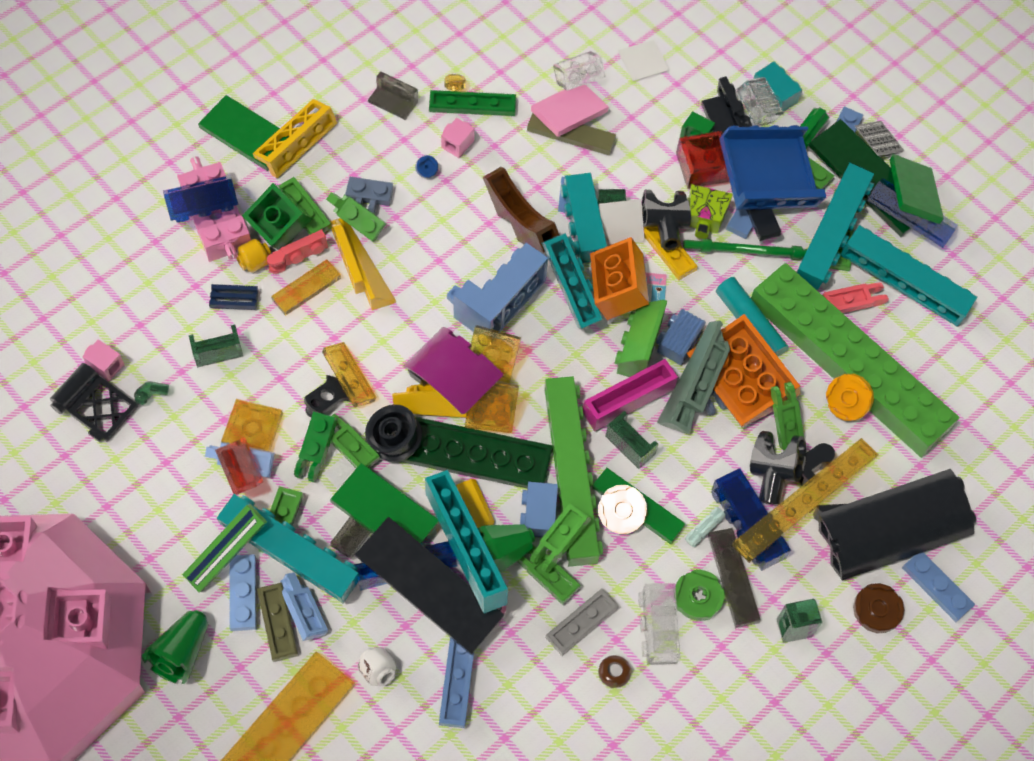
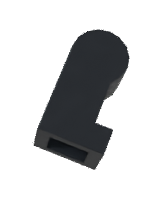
(816, 460)

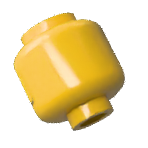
(253, 255)

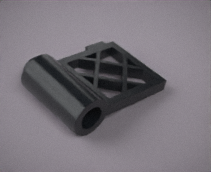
(76, 393)

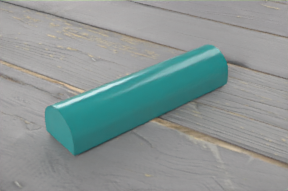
(741, 303)

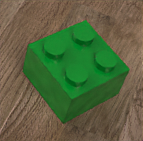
(277, 217)

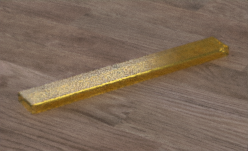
(804, 500)

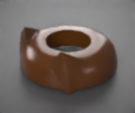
(611, 681)

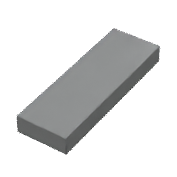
(582, 622)

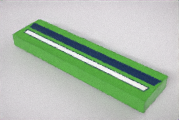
(224, 548)

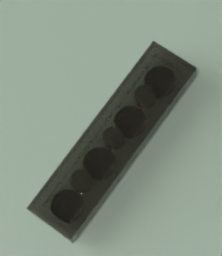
(734, 578)

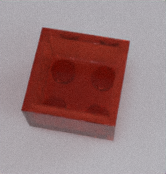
(702, 159)

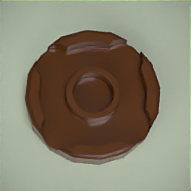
(878, 608)

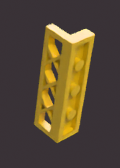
(299, 138)

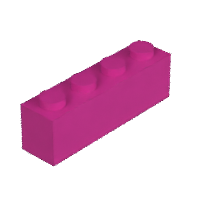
(629, 394)

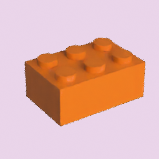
(619, 278)

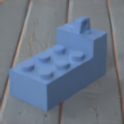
(504, 294)

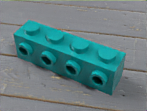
(571, 280)

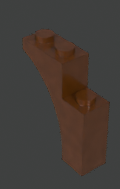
(510, 204)

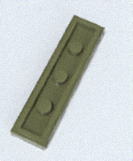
(582, 136)

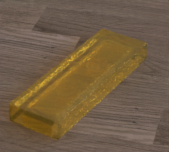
(306, 287)
(349, 374)

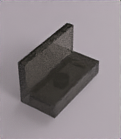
(394, 96)

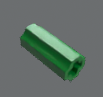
(815, 122)

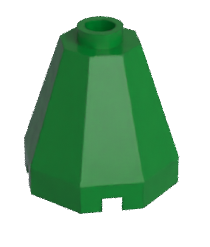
(507, 543)

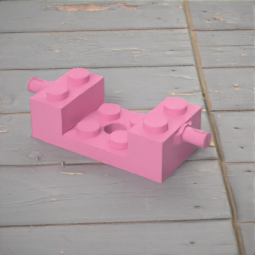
(222, 235)

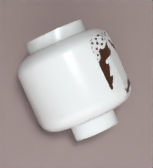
(377, 666)

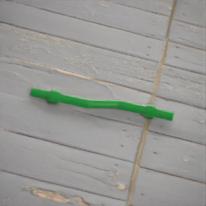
(707, 246)

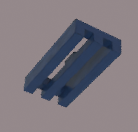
(234, 293)

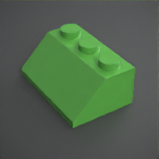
(640, 339)

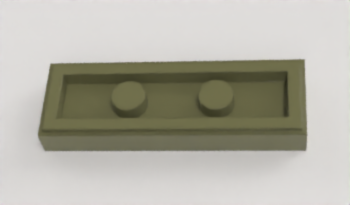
(277, 622)

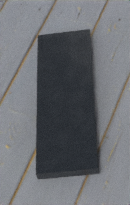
(428, 585)

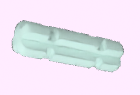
(705, 527)

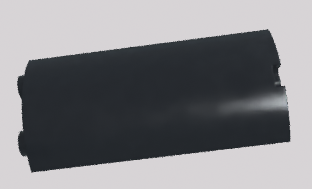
(897, 524)

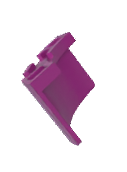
(454, 369)

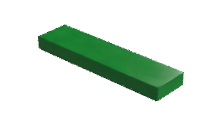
(472, 103)
(657, 519)

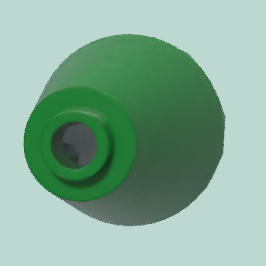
(178, 647)

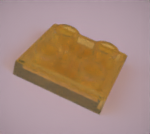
(494, 409)

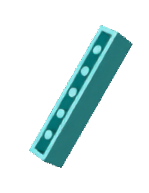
(834, 225)
(909, 275)
(466, 542)
(296, 552)

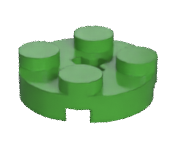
(711, 588)

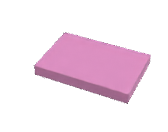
(569, 109)

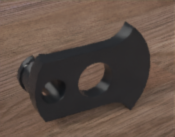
(316, 403)

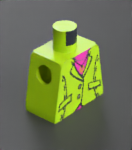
(707, 209)

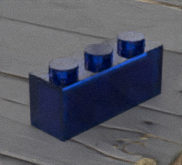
(200, 198)

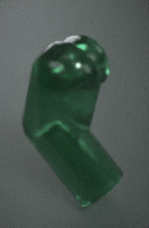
(148, 389)

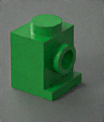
(696, 125)

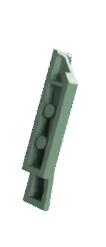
(696, 380)

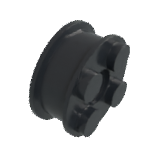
(402, 443)

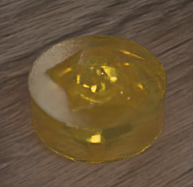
(455, 82)

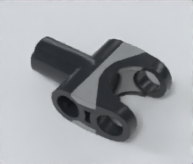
(666, 217)
(777, 467)

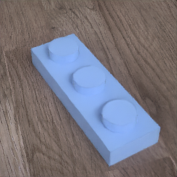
(243, 593)

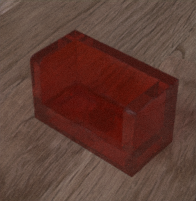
(239, 466)

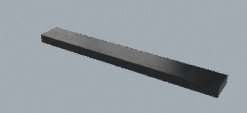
(761, 219)

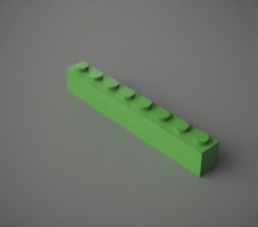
(571, 466)

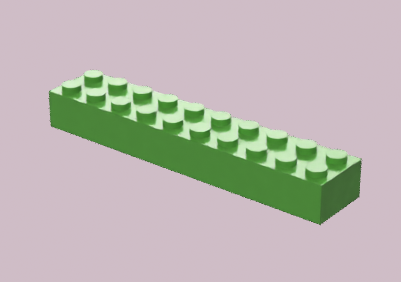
(844, 348)

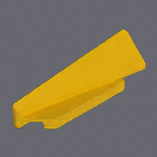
(360, 267)
(425, 401)

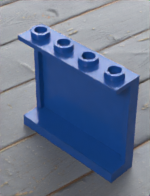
(769, 168)

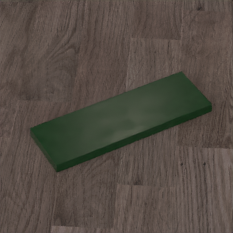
(842, 146)
(481, 454)

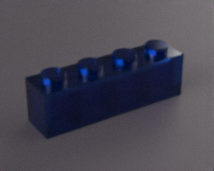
(744, 510)

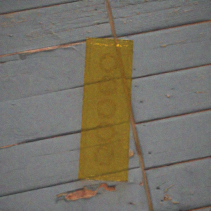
(294, 713)

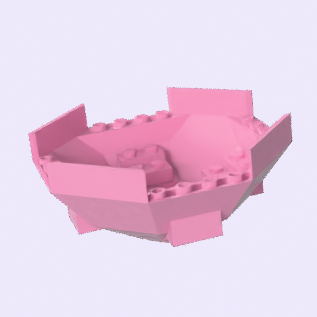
(64, 637)

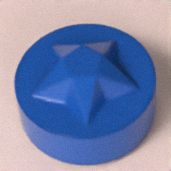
(426, 166)

